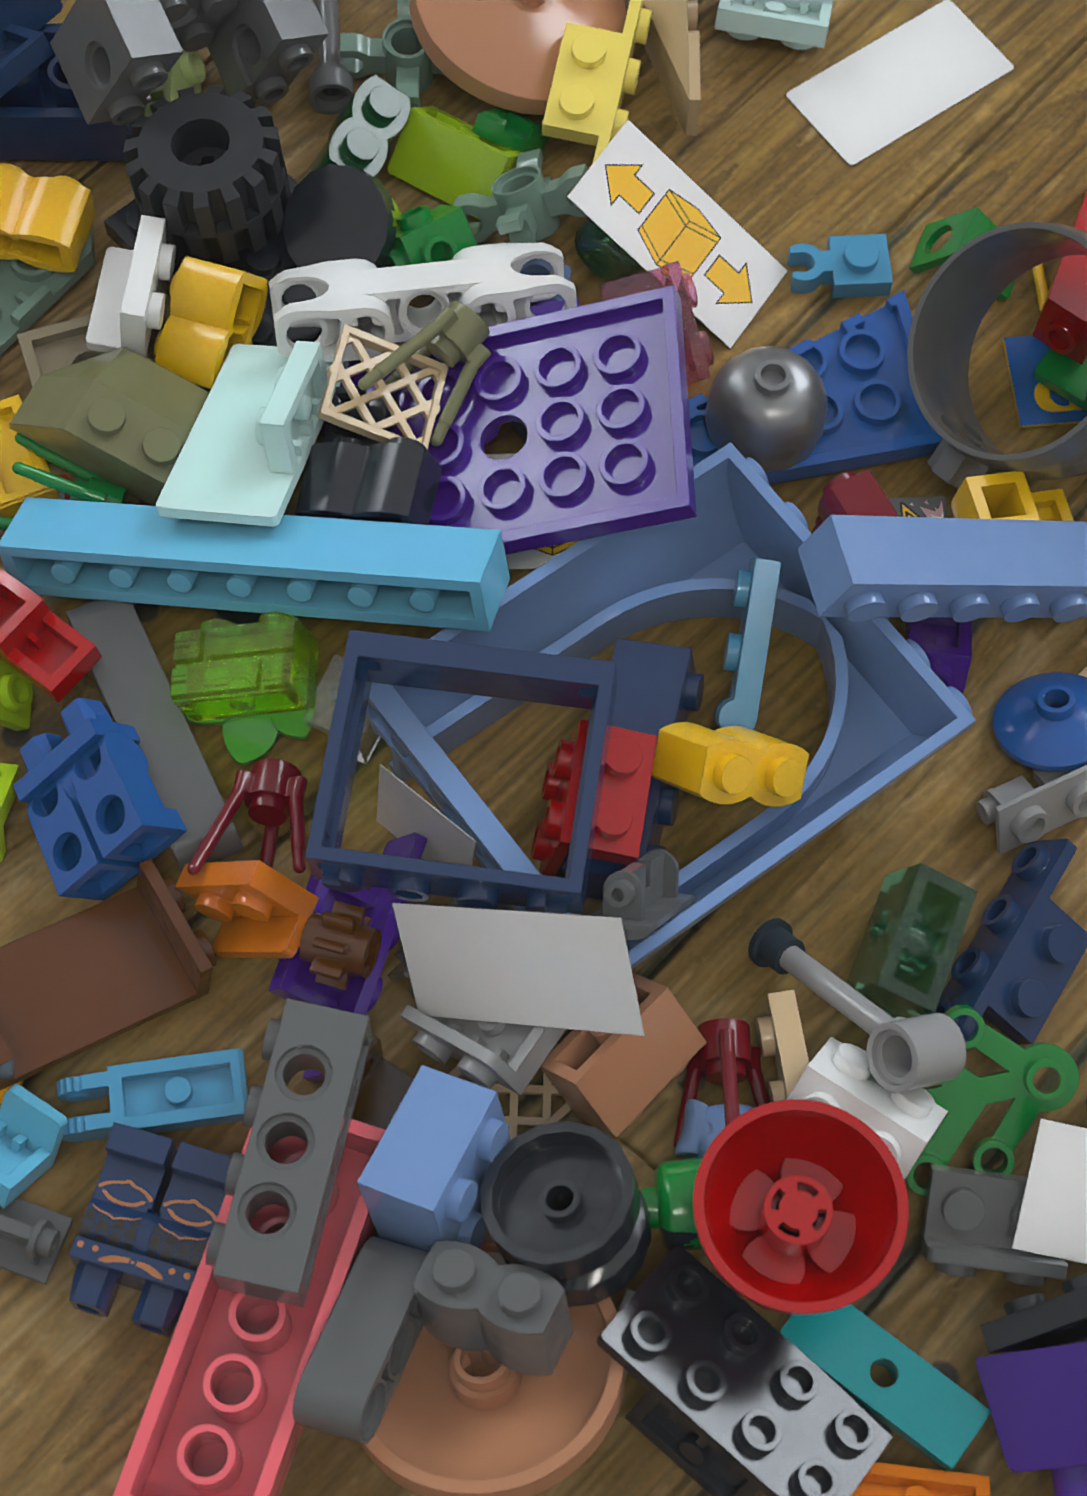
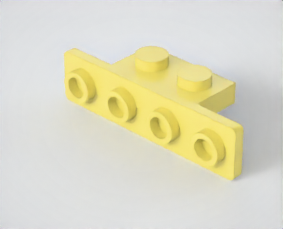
(592, 78)

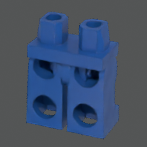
(94, 803)

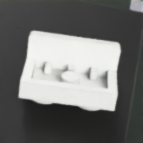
(129, 291)
(844, 1080)

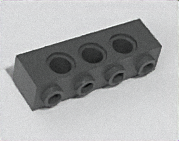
(283, 1262)

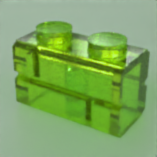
(245, 668)

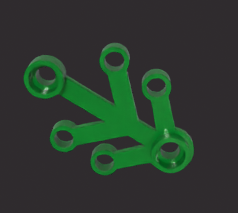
(970, 1093)

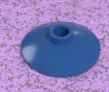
(1044, 721)

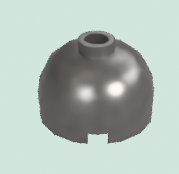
(767, 407)

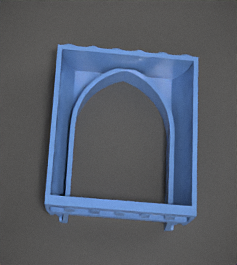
(882, 694)

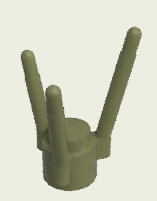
(450, 338)

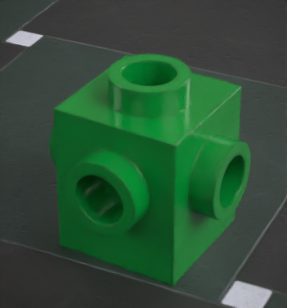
(430, 235)

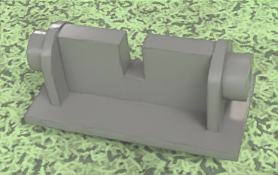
(1029, 813)

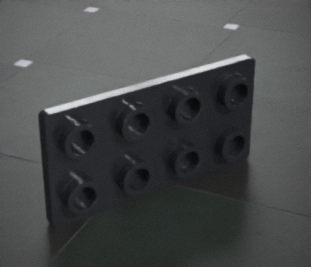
(734, 1393)

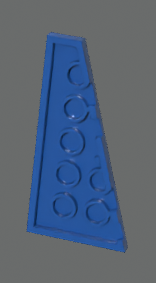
(868, 394)

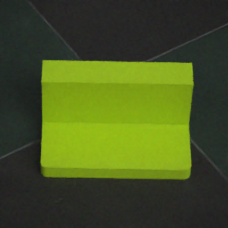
(447, 157)

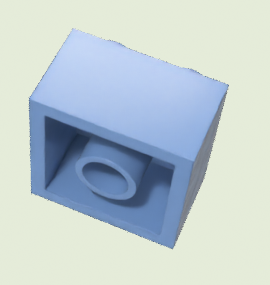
(433, 1162)

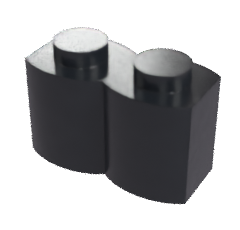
(371, 482)

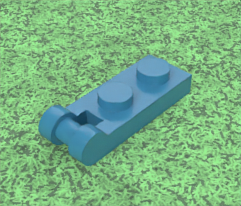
(747, 651)

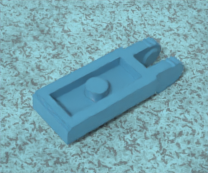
(160, 1094)

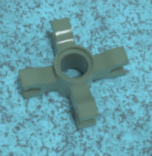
(395, 55)
(523, 201)

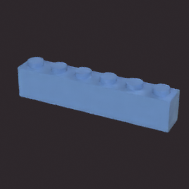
(947, 568)

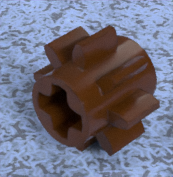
(340, 944)

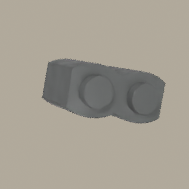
(493, 1307)

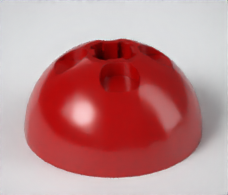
(832, 1188)

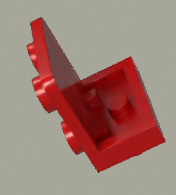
(621, 801)

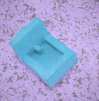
(28, 1140)

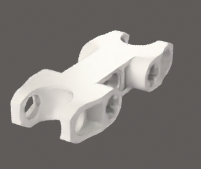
(379, 298)

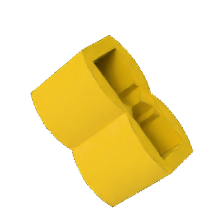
(43, 219)
(209, 314)
(730, 764)

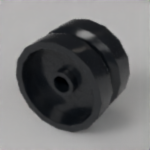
(568, 1208)

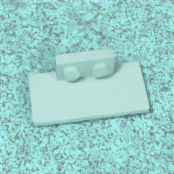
(250, 437)

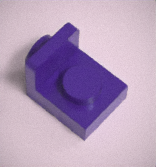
(946, 646)

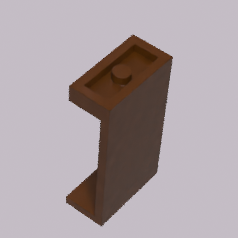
(98, 975)

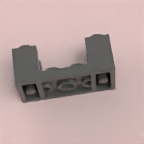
(126, 47)

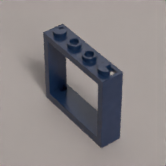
(471, 671)

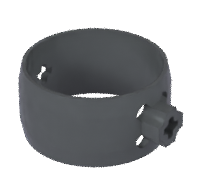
(942, 346)

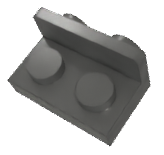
(973, 1224)

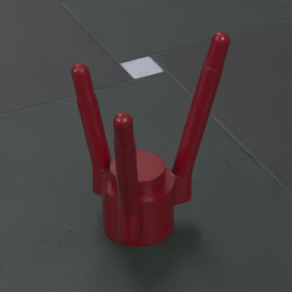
(271, 794)
(726, 1061)

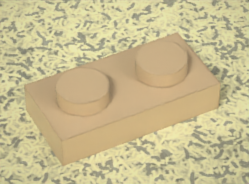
(782, 1037)

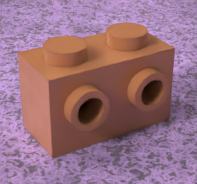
(617, 1075)

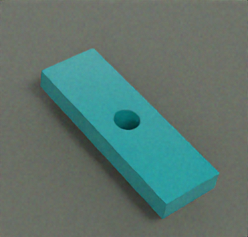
(920, 1402)

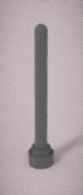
(330, 82)

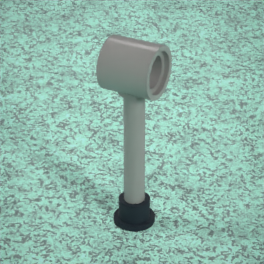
(899, 1050)

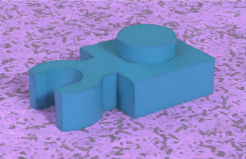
(850, 265)

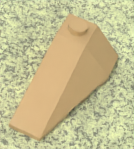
(675, 54)

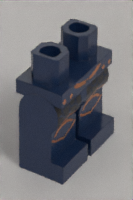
(147, 1226)

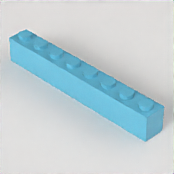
(294, 568)

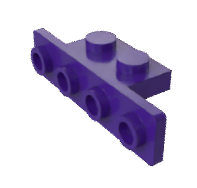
(292, 974)

